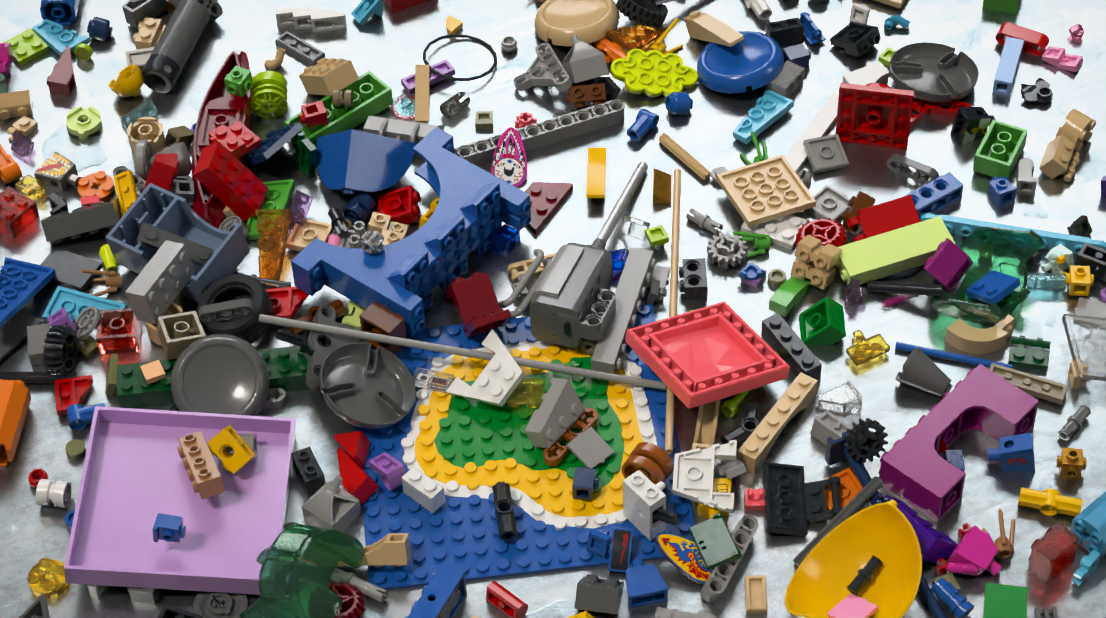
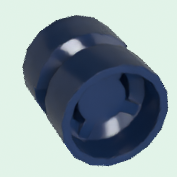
(359, 207)

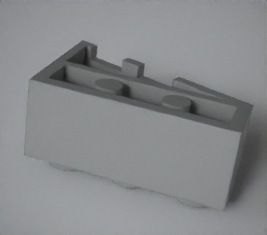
(555, 414)

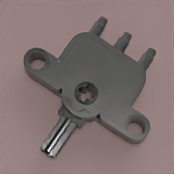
(318, 344)

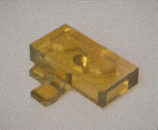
(866, 349)

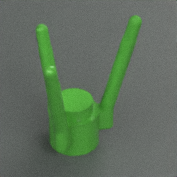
(759, 157)
(760, 241)

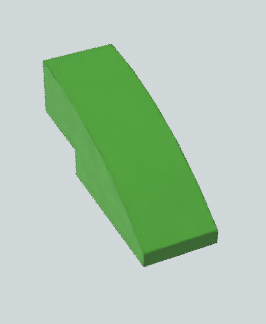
(788, 295)

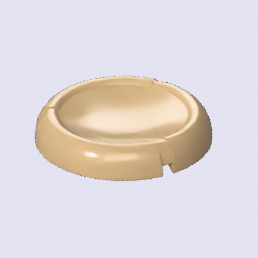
(583, 18)

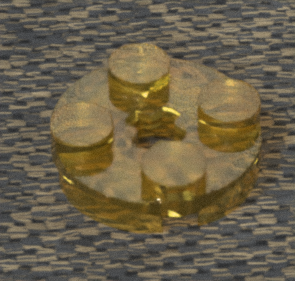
(43, 569)

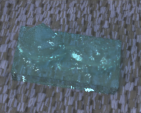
(144, 109)

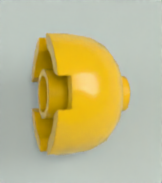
(128, 82)

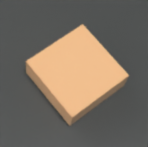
(153, 371)

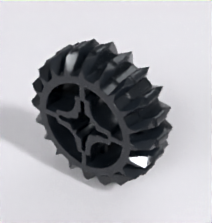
(60, 350)

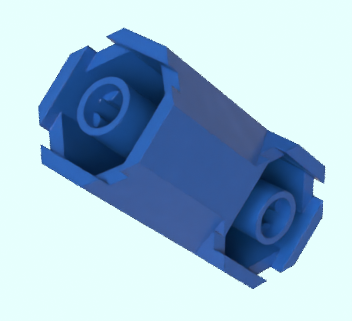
(59, 11)

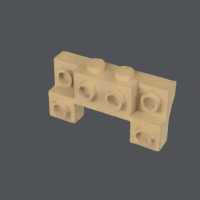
(390, 230)

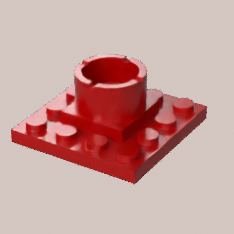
(874, 115)

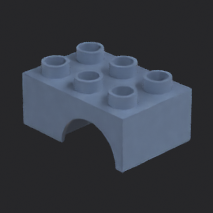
(175, 216)

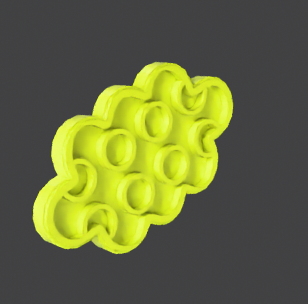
(653, 73)

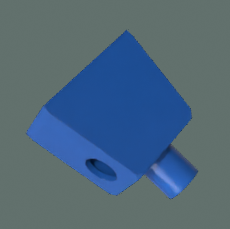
(644, 585)

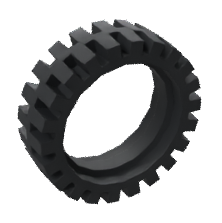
(643, 12)

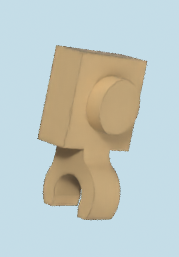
(24, 126)

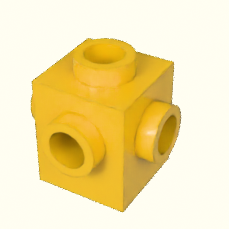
(1079, 276)

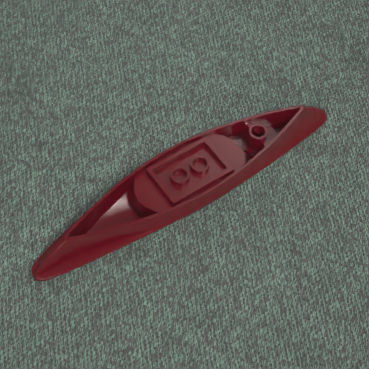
(217, 109)

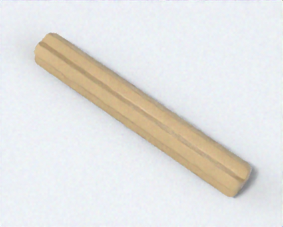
(684, 156)

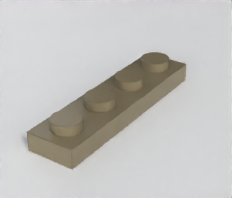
(1032, 384)

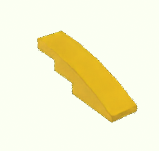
(596, 173)

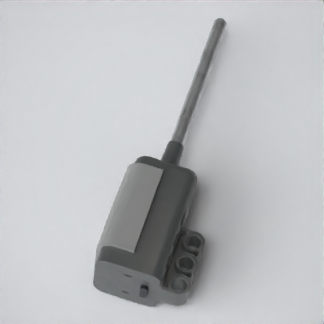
(575, 292)

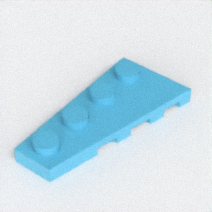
(766, 112)
(76, 302)

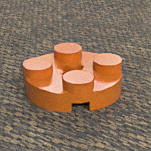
(87, 186)

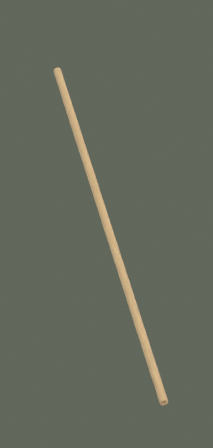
(673, 299)

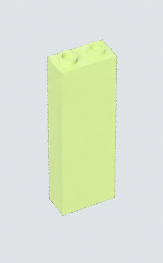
(892, 251)

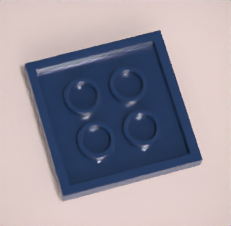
(271, 144)

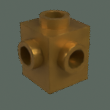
(1071, 463)

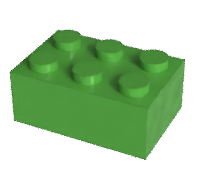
(1000, 149)

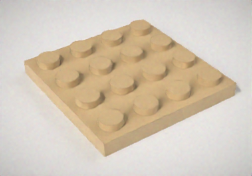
(765, 190)

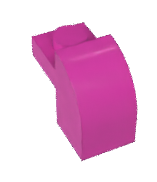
(5, 58)

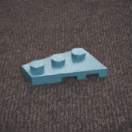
(57, 37)

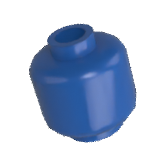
(679, 103)

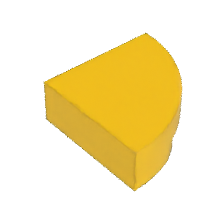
(453, 25)

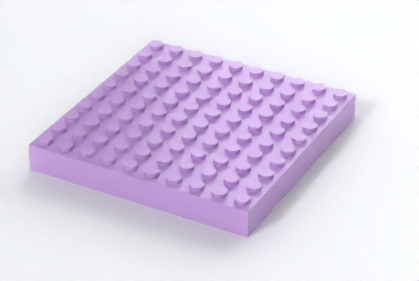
(137, 473)

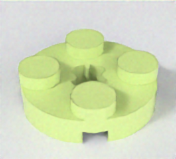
(83, 129)

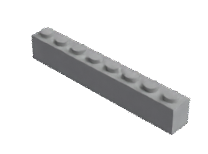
(628, 302)

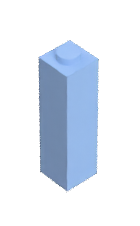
(1008, 66)

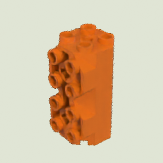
(13, 410)

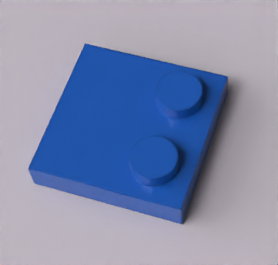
(993, 287)

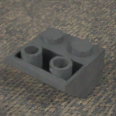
(599, 594)

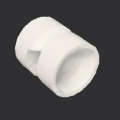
(51, 492)

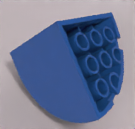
(362, 161)

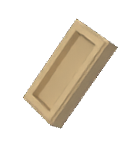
(755, 594)

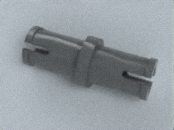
(1074, 422)

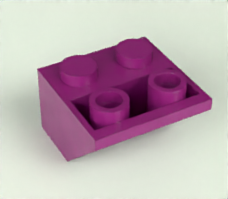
(948, 265)

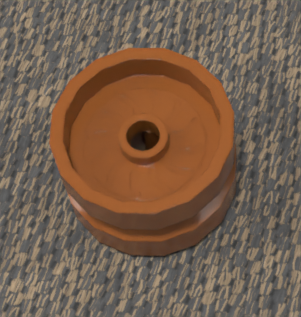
(651, 461)

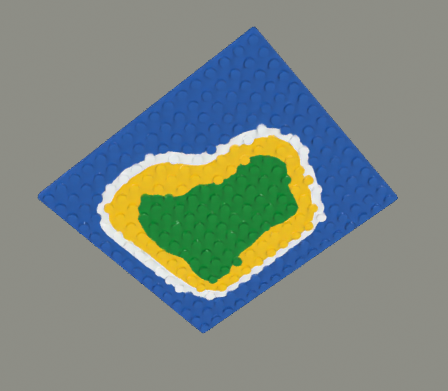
(477, 444)

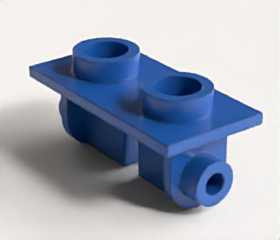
(811, 31)

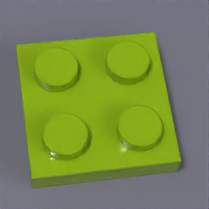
(27, 47)

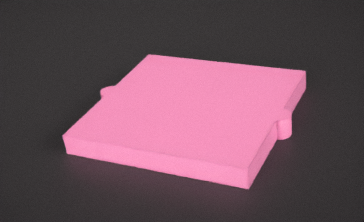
(853, 607)

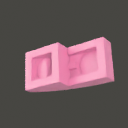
(1057, 57)

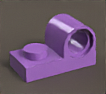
(389, 470)

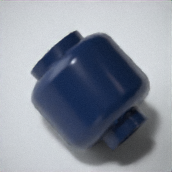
(99, 28)

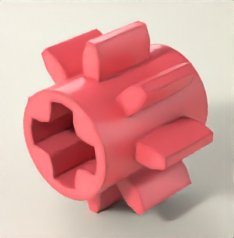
(524, 119)

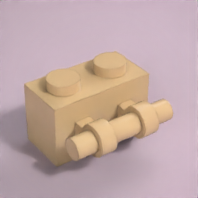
(1059, 158)

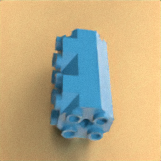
(1091, 526)

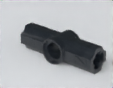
(506, 519)

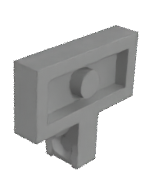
(729, 468)

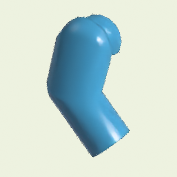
(895, 21)

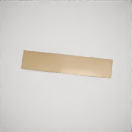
(421, 92)

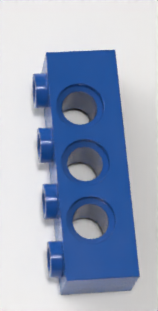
(937, 194)

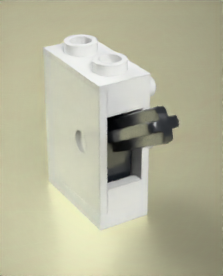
(646, 505)

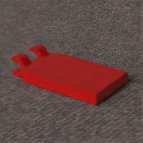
(885, 217)

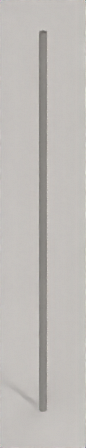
(460, 351)

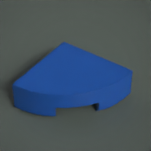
(751, 272)

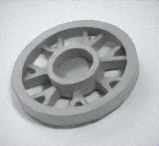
(87, 323)

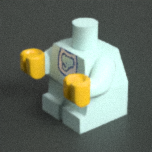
(1058, 260)

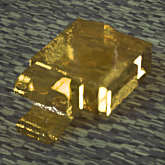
(30, 185)

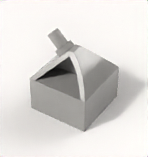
(584, 62)
(332, 507)

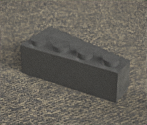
(139, 9)
(81, 221)

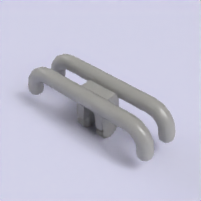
(527, 284)

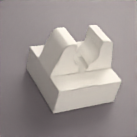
(859, 13)

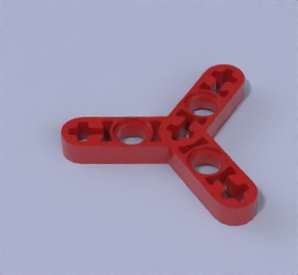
(934, 108)

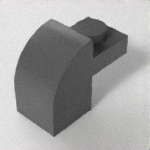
(184, 187)

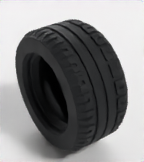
(234, 288)

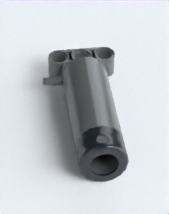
(178, 42)

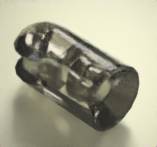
(453, 105)

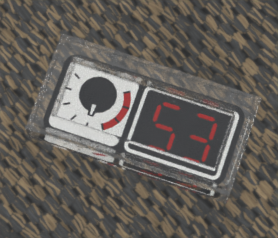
(432, 380)

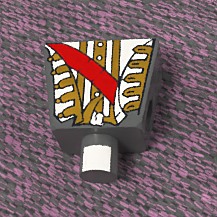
(57, 173)

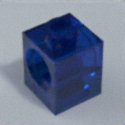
(505, 240)

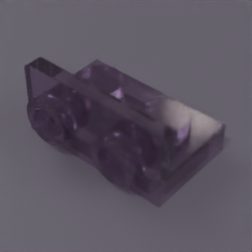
(299, 206)

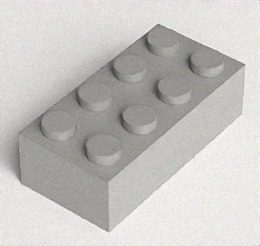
(160, 281)

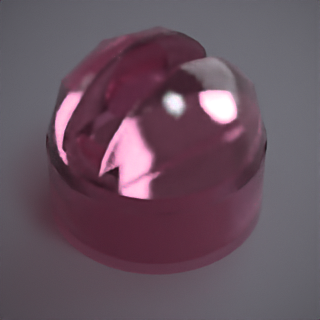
(1076, 31)

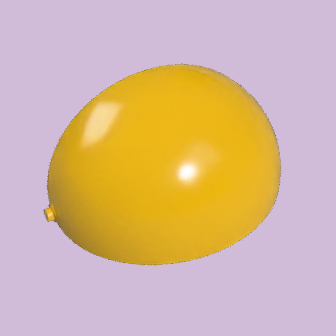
(834, 563)

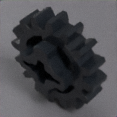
(867, 440)

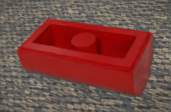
(505, 601)

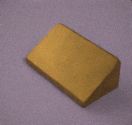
(661, 187)

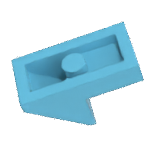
(366, 9)

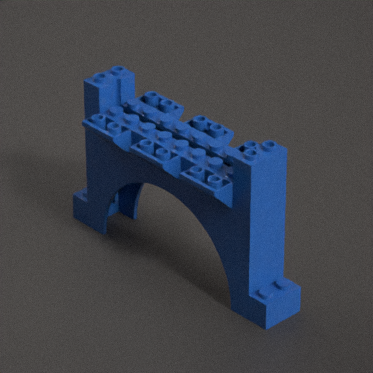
(406, 271)

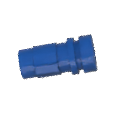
(950, 596)

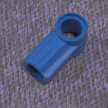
(644, 121)
(80, 416)

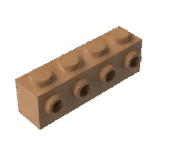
(200, 465)

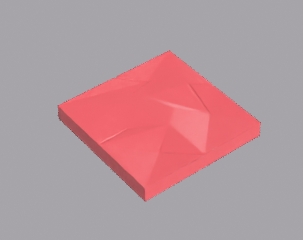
(707, 354)

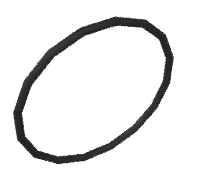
(460, 36)

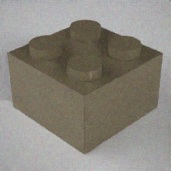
(178, 332)

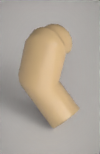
(271, 65)

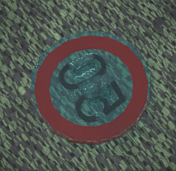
(404, 107)

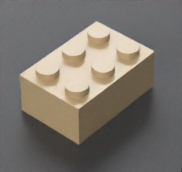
(328, 75)

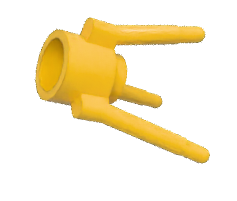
(660, 45)

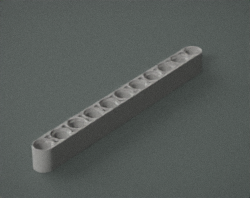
(549, 131)

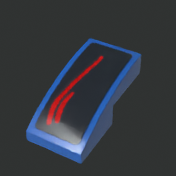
(620, 549)

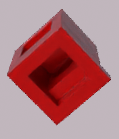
(313, 114)

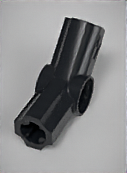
(750, 421)

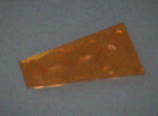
(273, 234)

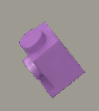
(61, 317)

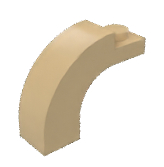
(977, 340)

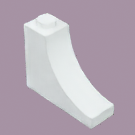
(869, 74)

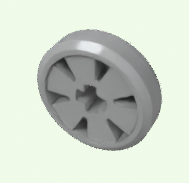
(142, 156)

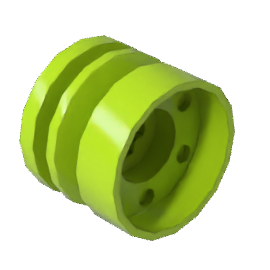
(269, 94)

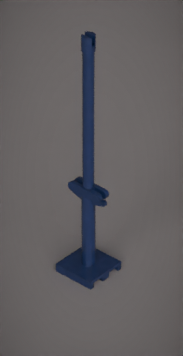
(837, 453)

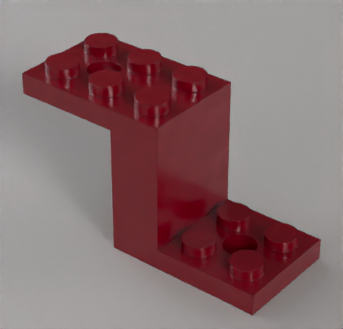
(476, 304)

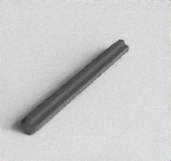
(849, 510)

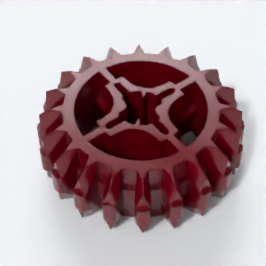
(353, 600)

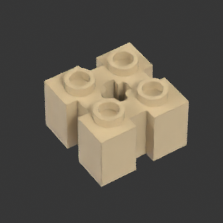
(815, 262)

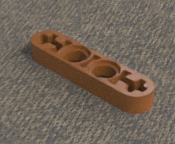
(568, 435)

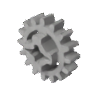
(727, 249)

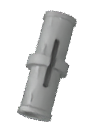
(704, 221)

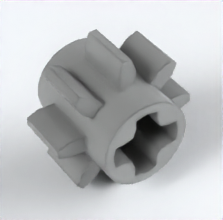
(372, 242)

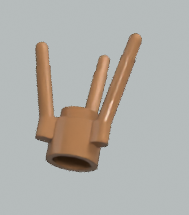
(111, 280)
(1004, 546)

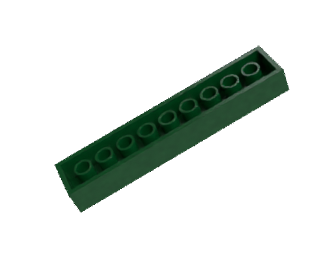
(285, 367)

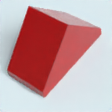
(355, 444)

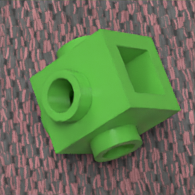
(238, 81)

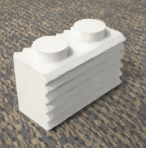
(423, 490)

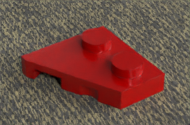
(71, 392)

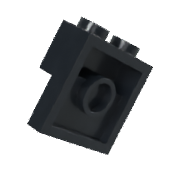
(856, 38)

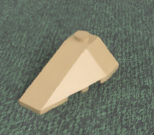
(711, 29)

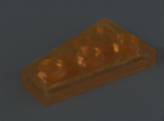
(634, 37)

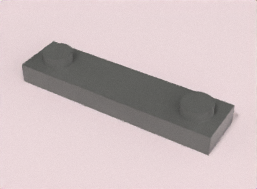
(155, 237)

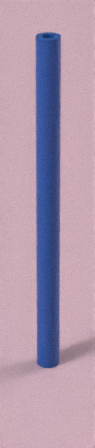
(950, 356)

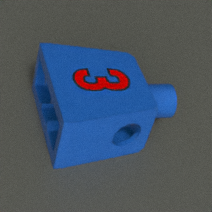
(1015, 453)

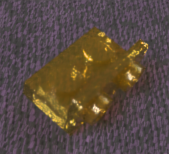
(527, 392)

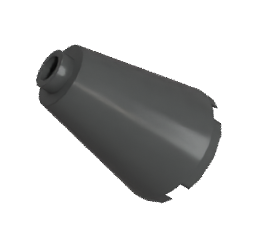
(924, 374)

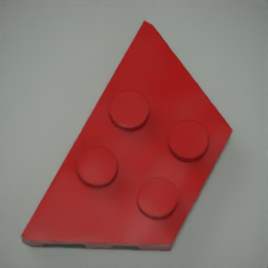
(287, 301)

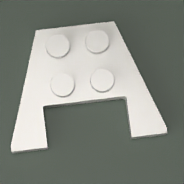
(497, 378)
(695, 475)

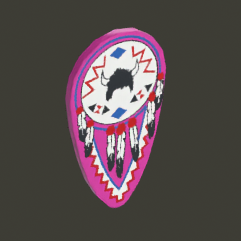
(510, 158)

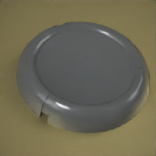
(933, 72)
(220, 377)
(366, 385)

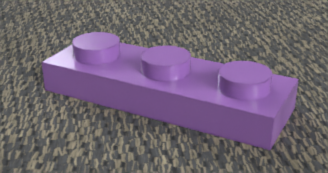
(442, 67)

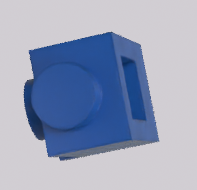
(1000, 187)
(168, 528)

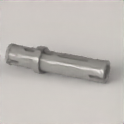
(365, 587)

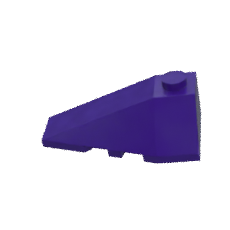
(932, 543)

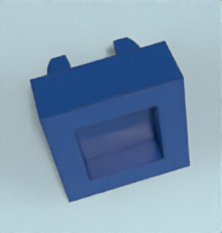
(598, 541)

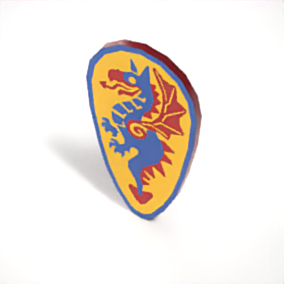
(683, 555)

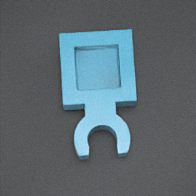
(1088, 565)

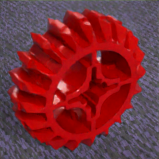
(824, 230)

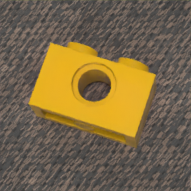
(242, 451)

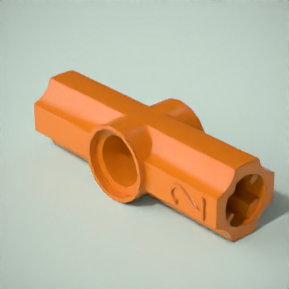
(610, 49)

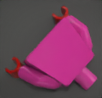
(972, 554)

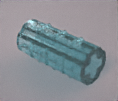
(1046, 281)

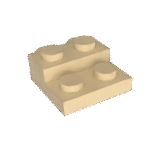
(149, 33)

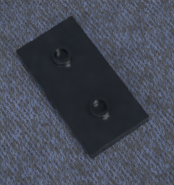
(784, 499)

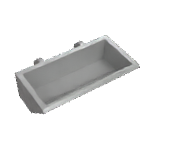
(399, 128)

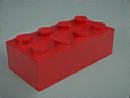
(230, 180)

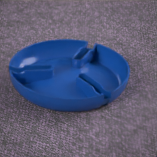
(747, 63)

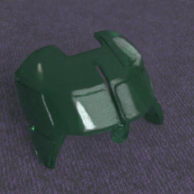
(991, 250)
(298, 588)

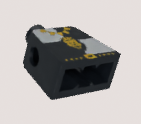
(970, 124)

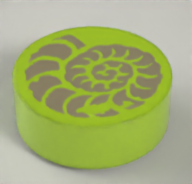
(83, 52)

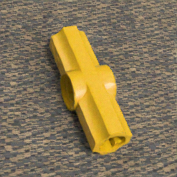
(1050, 502)

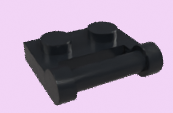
(817, 499)

